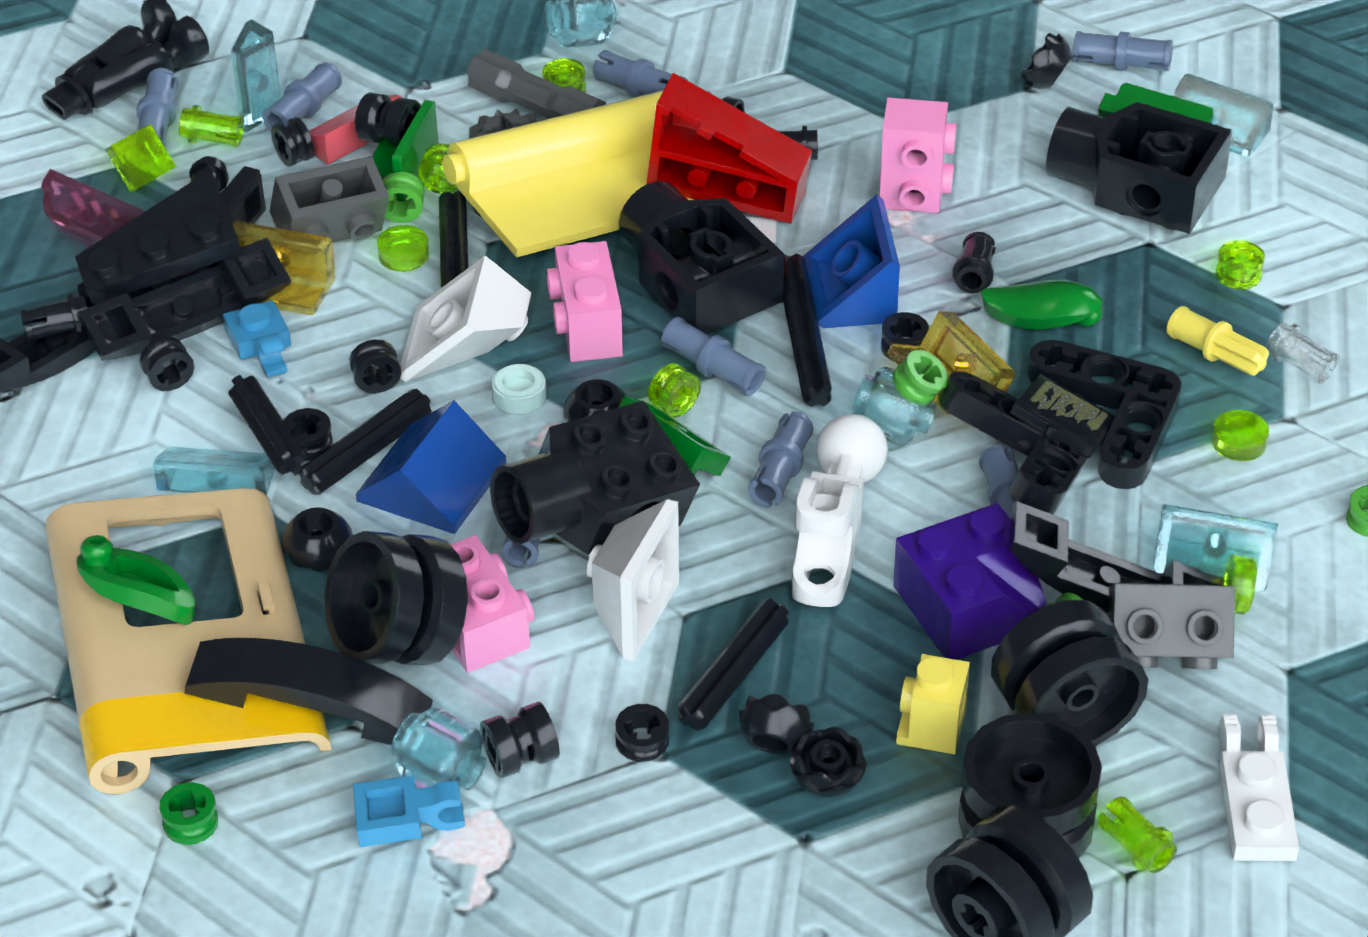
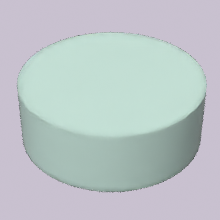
(519, 389)

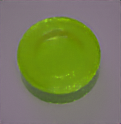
(403, 248)
(1240, 435)
(1242, 574)

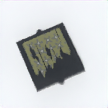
(1063, 415)

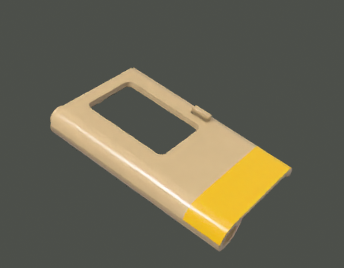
(135, 677)

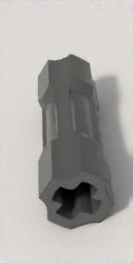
(510, 82)

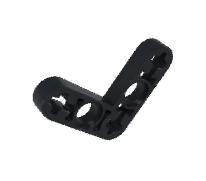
(1133, 404)
(1049, 465)

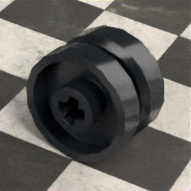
(395, 598)
(1071, 667)
(1036, 767)
(1009, 880)

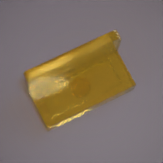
(304, 257)
(958, 350)

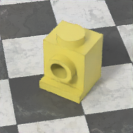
(934, 704)

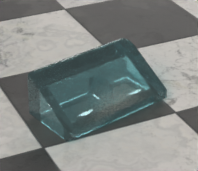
(255, 73)
(1232, 109)
(211, 470)
(1210, 538)

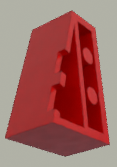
(725, 153)

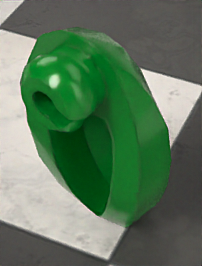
(1043, 304)
(135, 580)

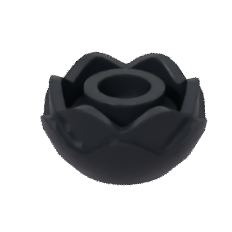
(1047, 62)
(592, 398)
(315, 537)
(773, 723)
(828, 762)

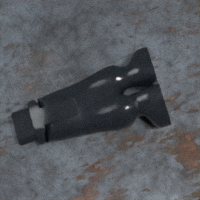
(127, 60)

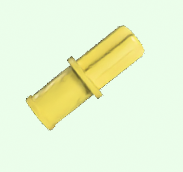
(1217, 341)

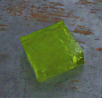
(140, 158)

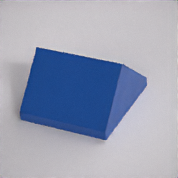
(855, 270)
(435, 470)

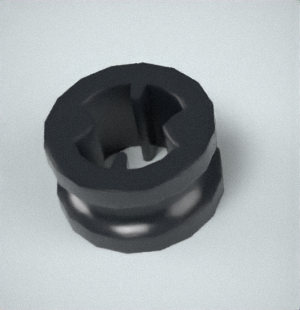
(292, 141)
(903, 325)
(157, 354)
(380, 355)
(314, 427)
(642, 717)

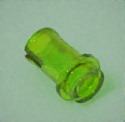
(210, 126)
(1149, 845)

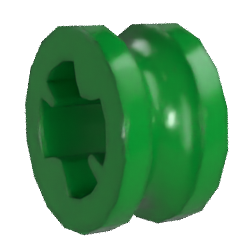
(189, 829)

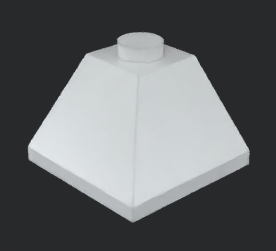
(465, 319)
(636, 575)

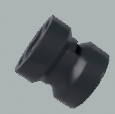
(384, 119)
(519, 739)

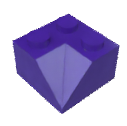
(965, 581)

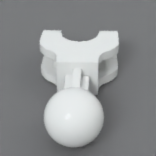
(830, 506)

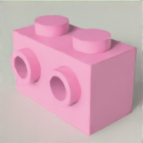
(914, 155)
(587, 301)
(495, 612)

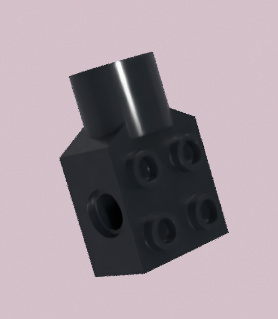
(1142, 161)
(701, 257)
(591, 478)

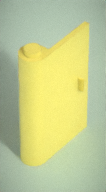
(557, 175)

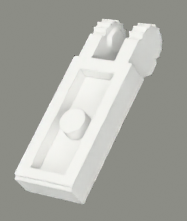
(1257, 794)

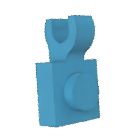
(260, 333)
(395, 809)

